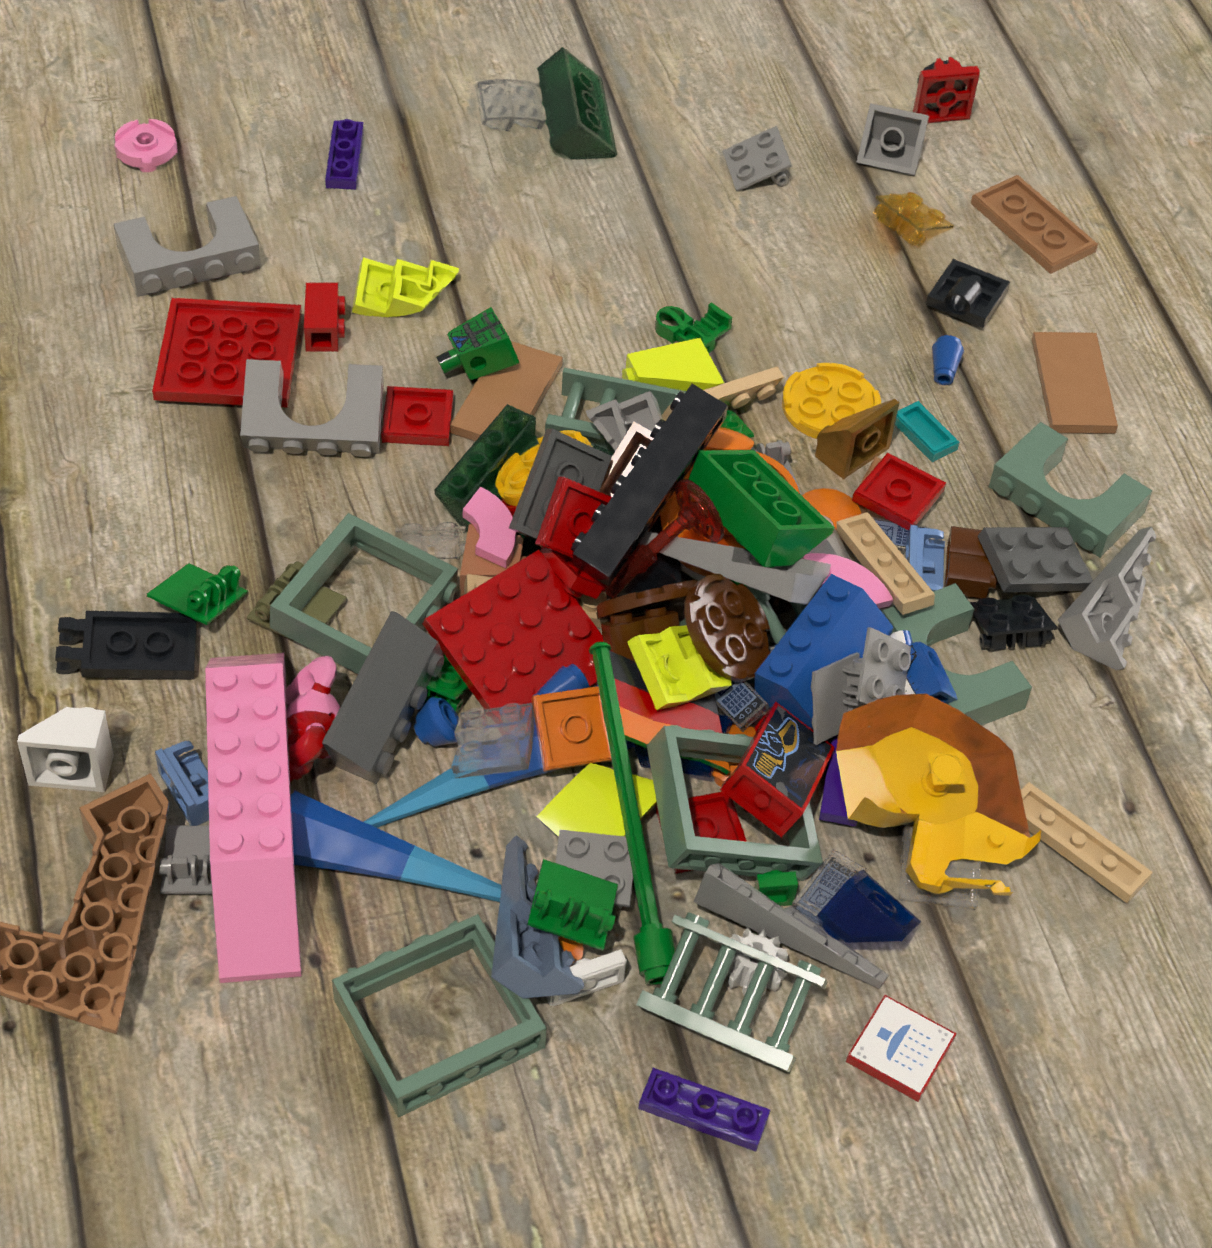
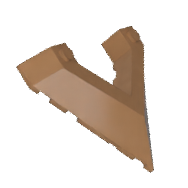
(91, 961)

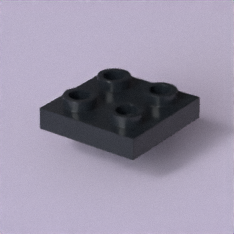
(968, 293)

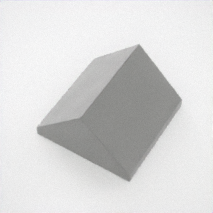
(892, 139)

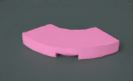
(492, 523)
(856, 575)

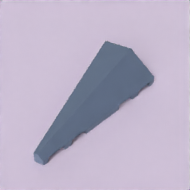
(526, 957)

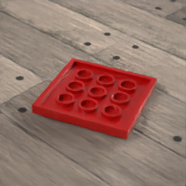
(209, 346)
(515, 633)

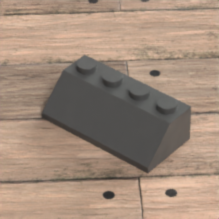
(383, 699)

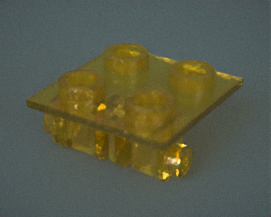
(909, 216)

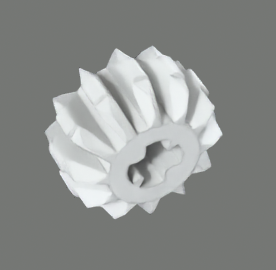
(743, 967)

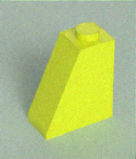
(673, 366)

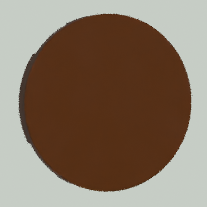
(636, 602)
(727, 627)

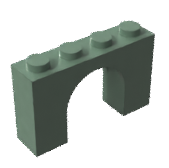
(1091, 522)
(980, 695)

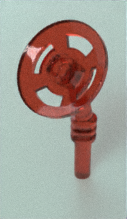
(689, 517)

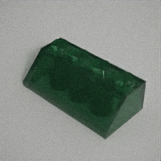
(575, 108)

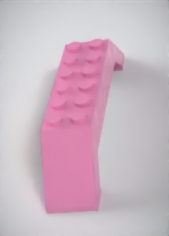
(251, 819)

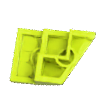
(399, 288)
(674, 668)
(593, 804)

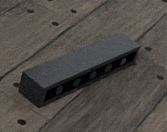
(649, 484)

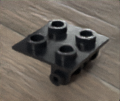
(1012, 621)

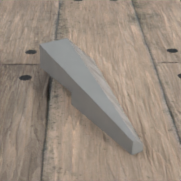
(616, 418)
(791, 583)
(1102, 613)
(742, 903)

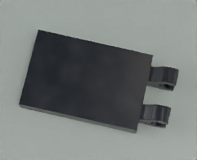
(128, 645)

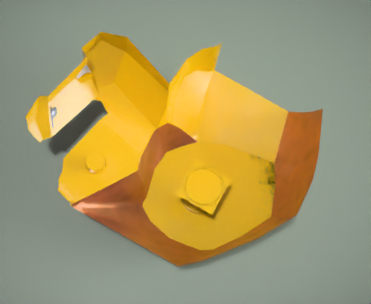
(945, 776)

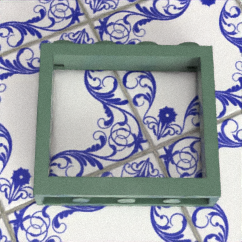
(352, 532)
(698, 853)
(462, 1067)

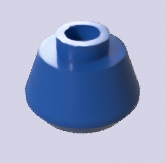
(436, 722)

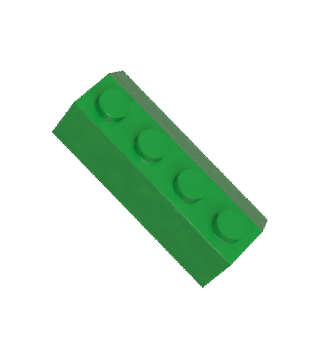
(759, 506)

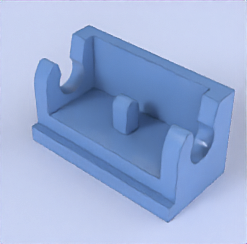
(926, 554)
(185, 780)

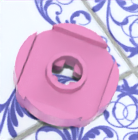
(145, 144)

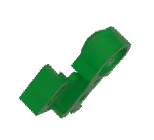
(712, 326)

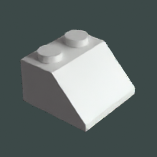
(68, 750)

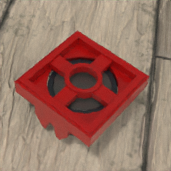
(944, 91)

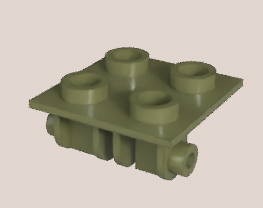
(321, 606)

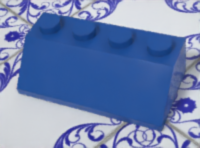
(823, 633)

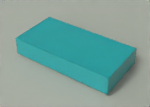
(925, 431)

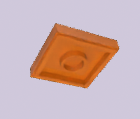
(571, 728)

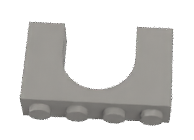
(160, 269)
(352, 430)

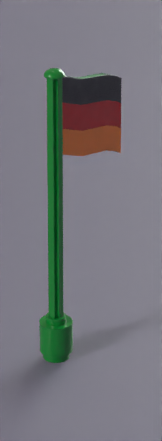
(633, 717)

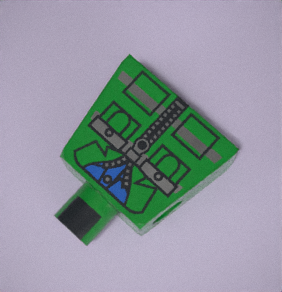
(479, 347)

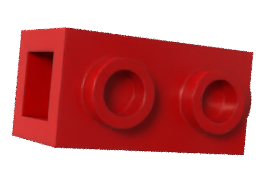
(321, 317)

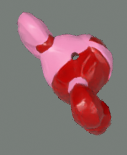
(310, 714)

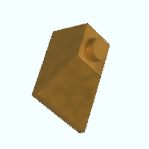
(857, 438)

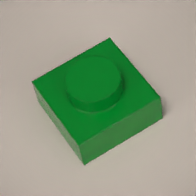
(778, 886)

